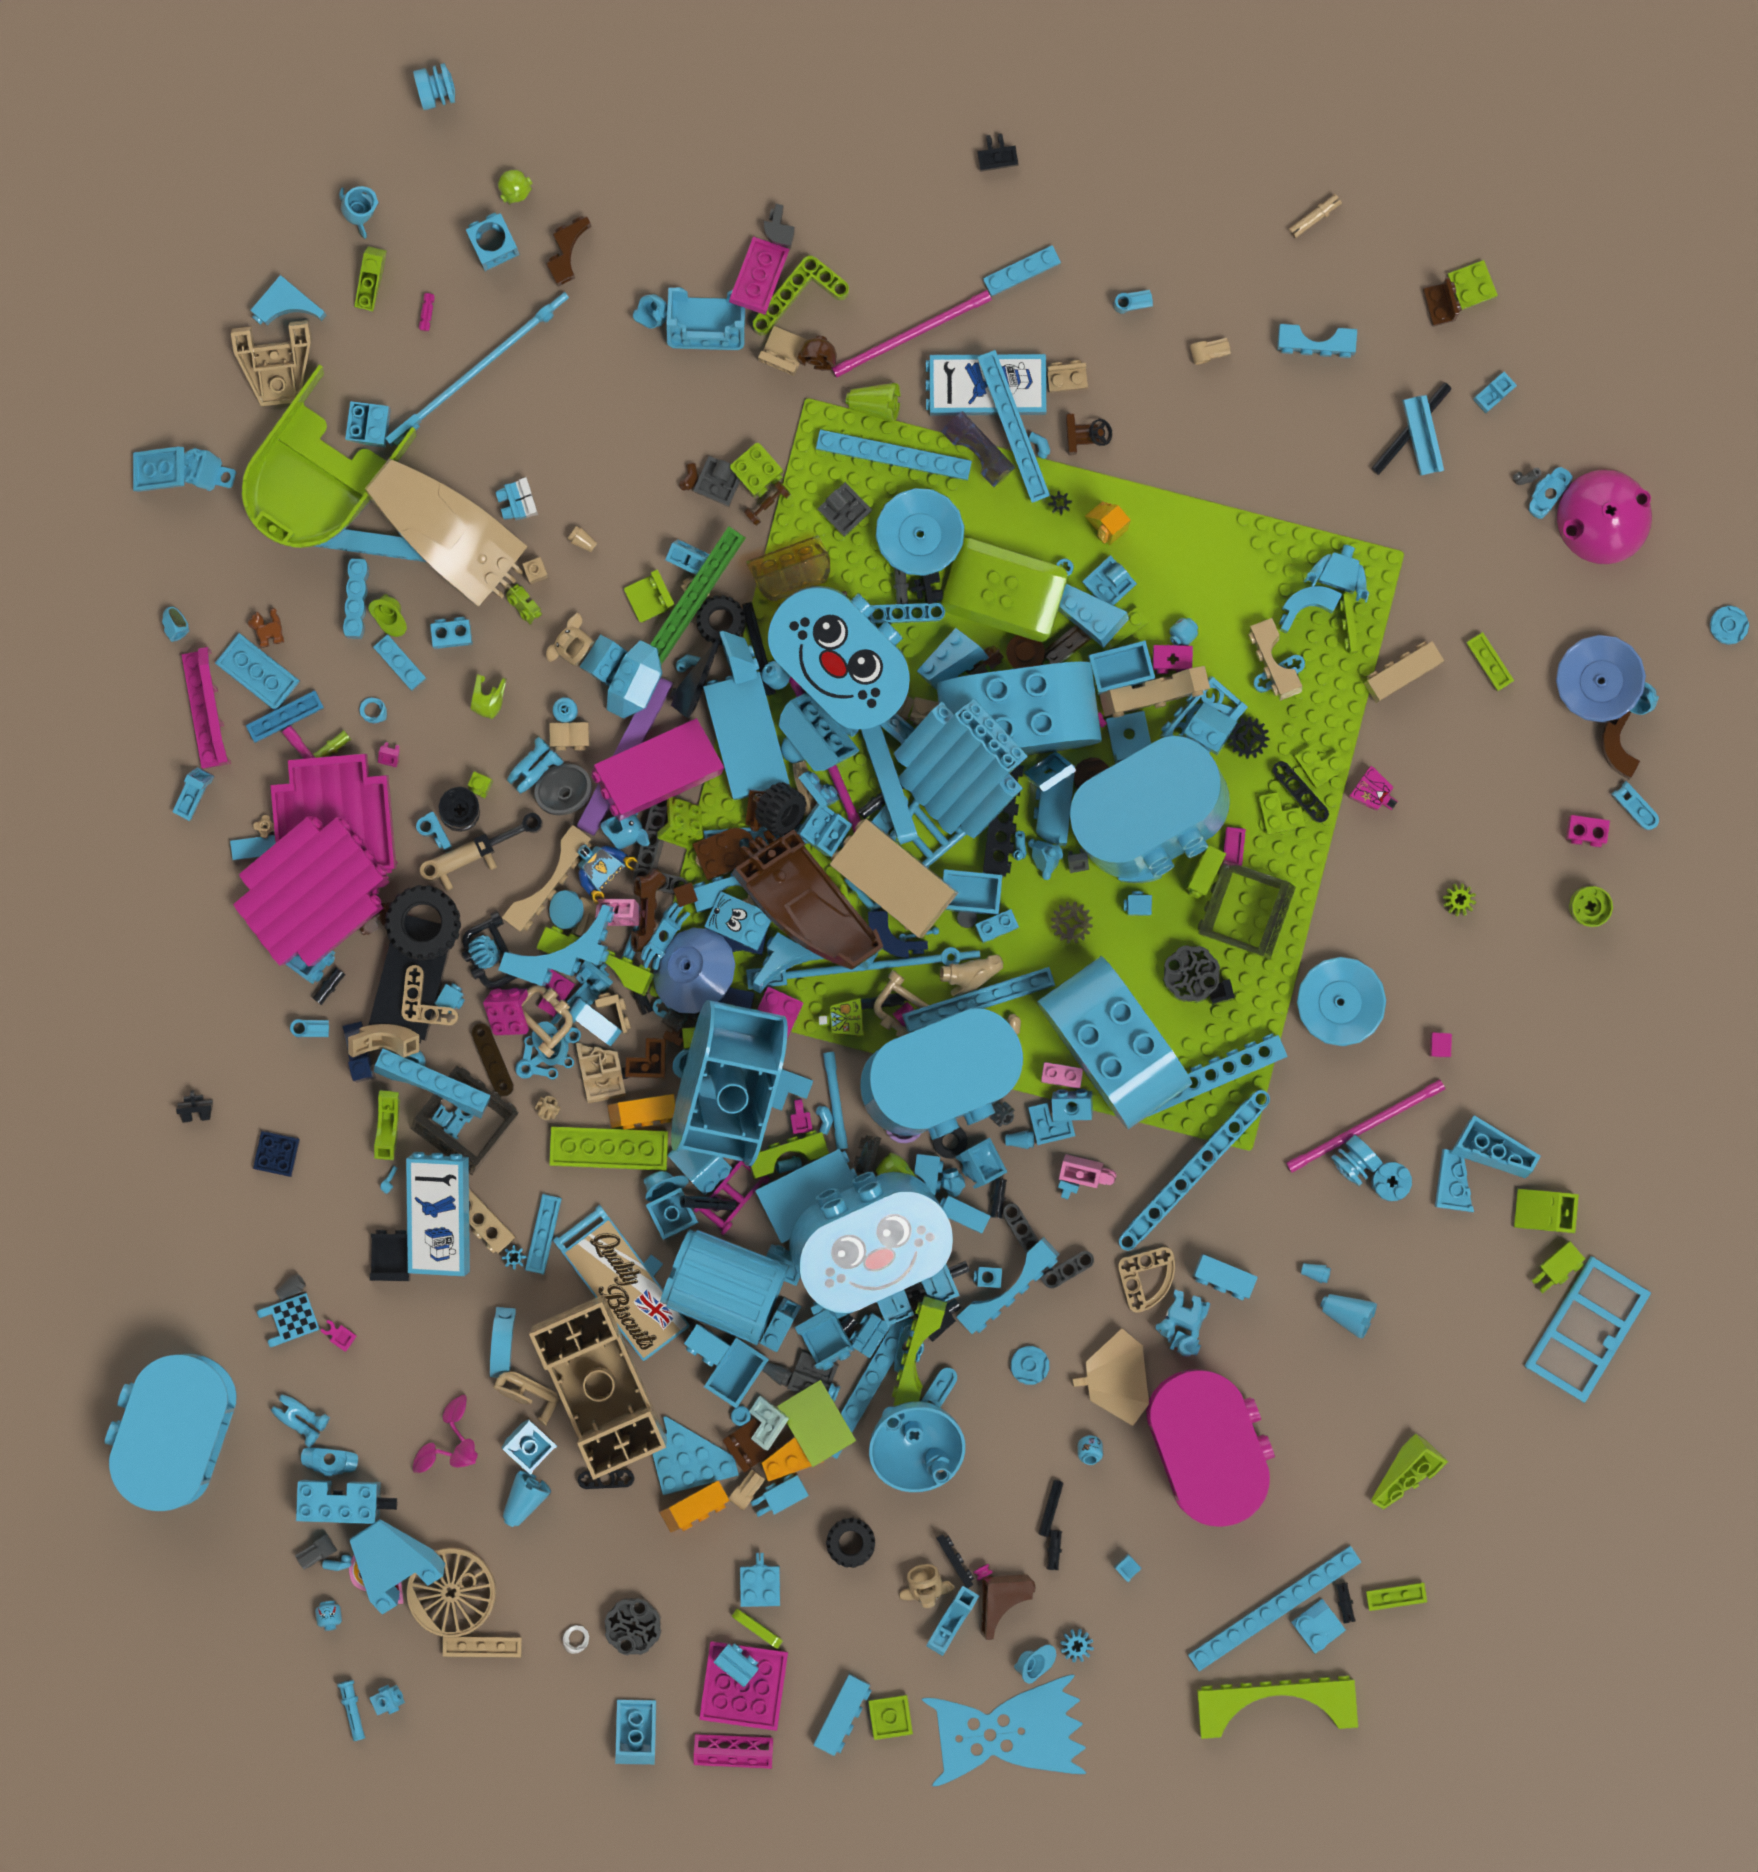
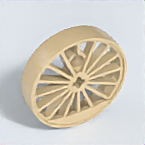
(420, 1613)

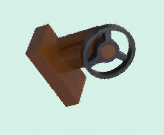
(1086, 433)

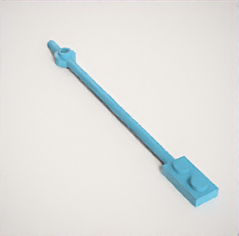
(544, 314)
(781, 979)

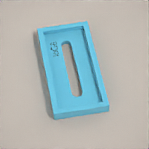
(1057, 764)

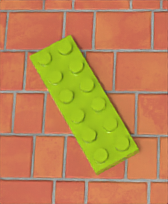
(608, 1148)

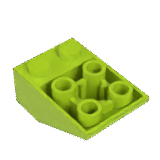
(1546, 1211)

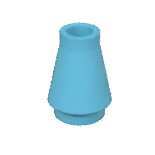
(1020, 1139)
(1316, 1272)

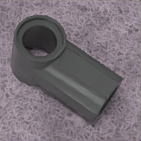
(319, 1550)

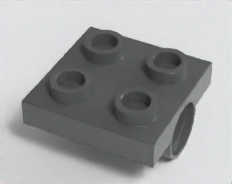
(717, 481)
(844, 509)

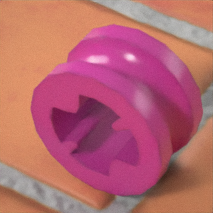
(982, 1571)

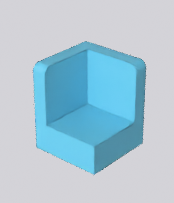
(1127, 1567)

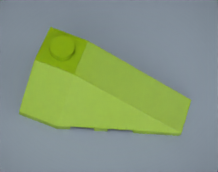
(1412, 1464)

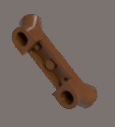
(646, 889)

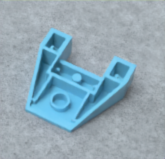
(387, 1558)

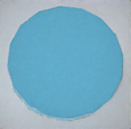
(1729, 625)
(566, 909)
(1030, 1365)

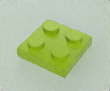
(1473, 285)
(890, 1717)

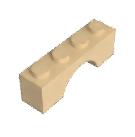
(1284, 681)

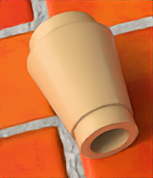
(581, 539)

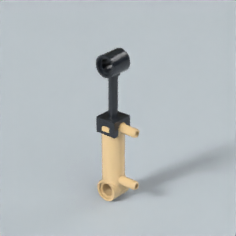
(478, 848)

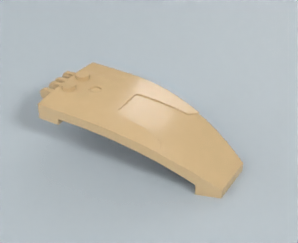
(447, 530)

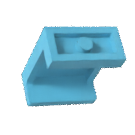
(825, 1339)

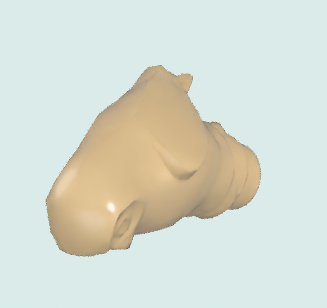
(970, 974)

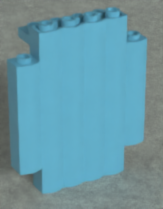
(960, 767)

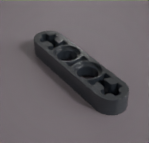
(1297, 794)

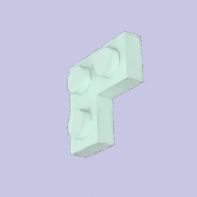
(772, 1422)

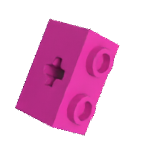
(1163, 652)

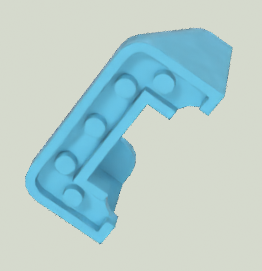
(704, 322)

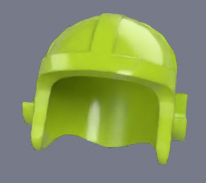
(514, 186)

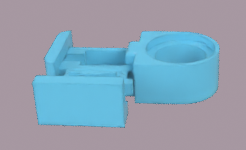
(451, 1121)

